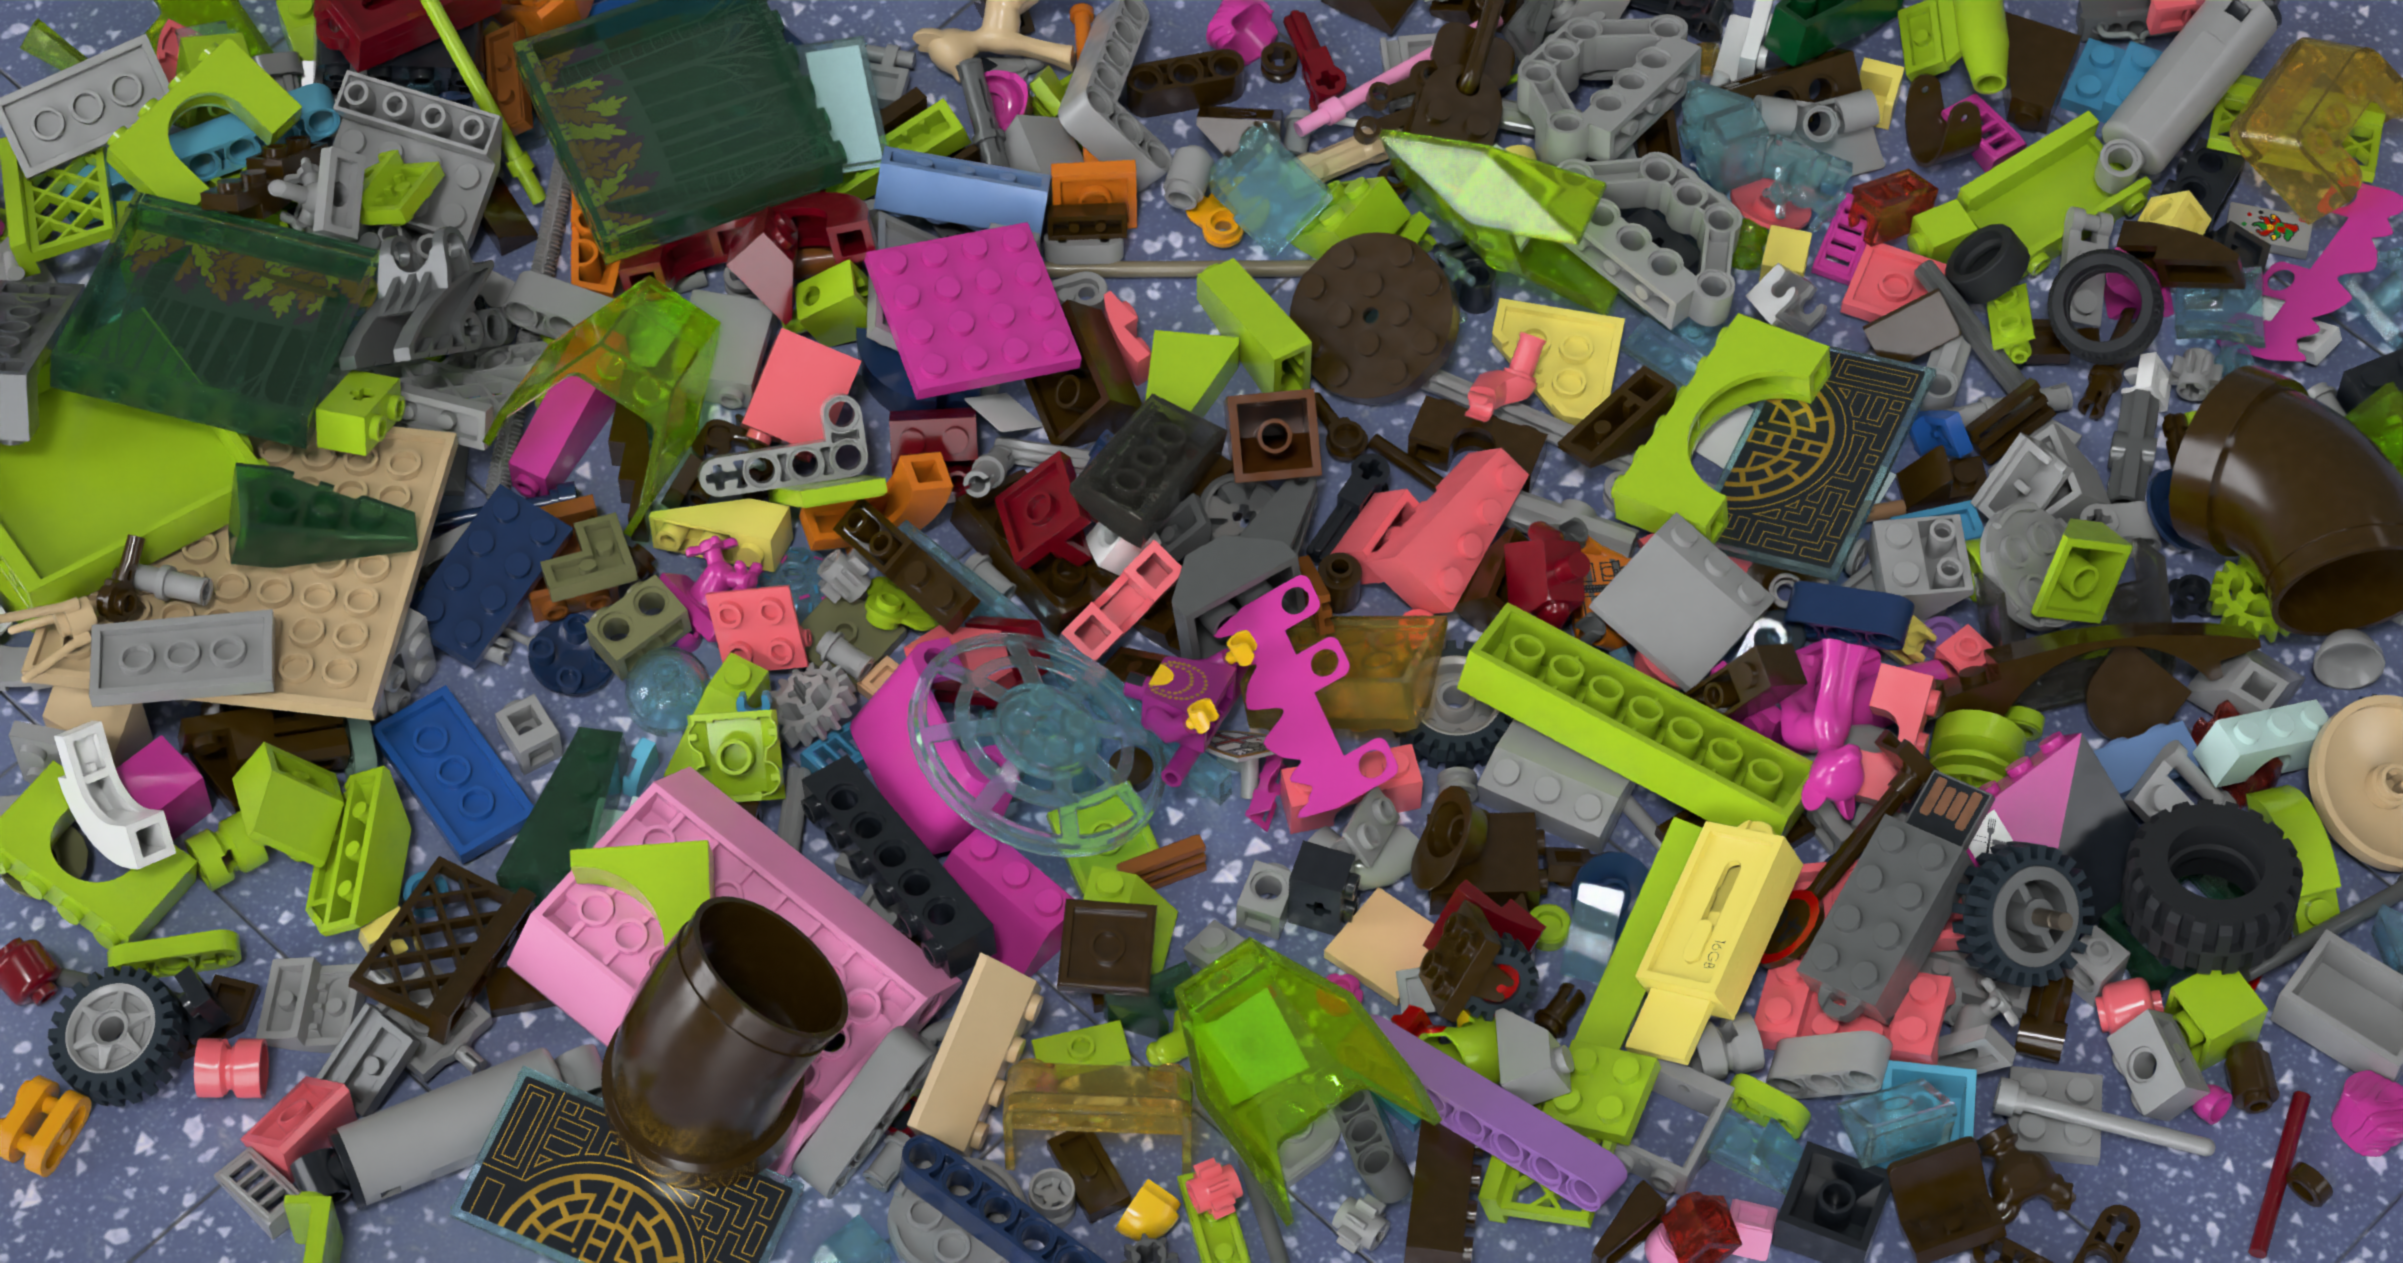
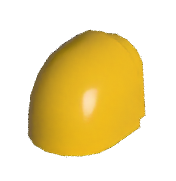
(1150, 1212)

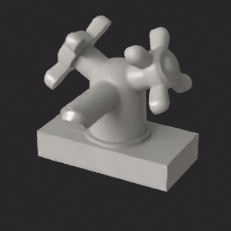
(328, 195)
(1972, 1037)

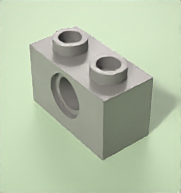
(2177, 1078)

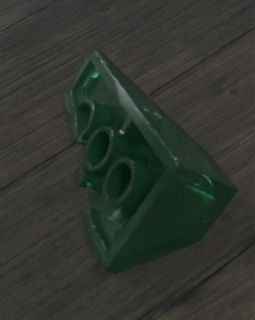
(294, 523)

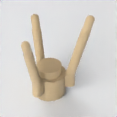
(71, 618)

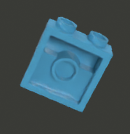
(2106, 77)

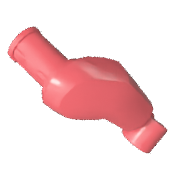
(1506, 386)

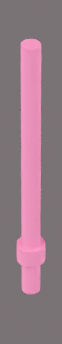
(1335, 108)

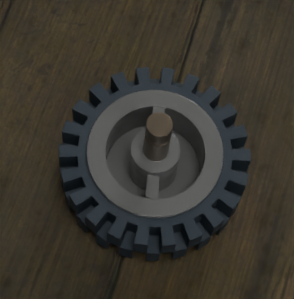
(2023, 914)

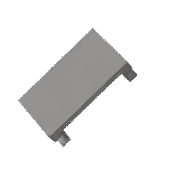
(1782, 298)
(2024, 473)

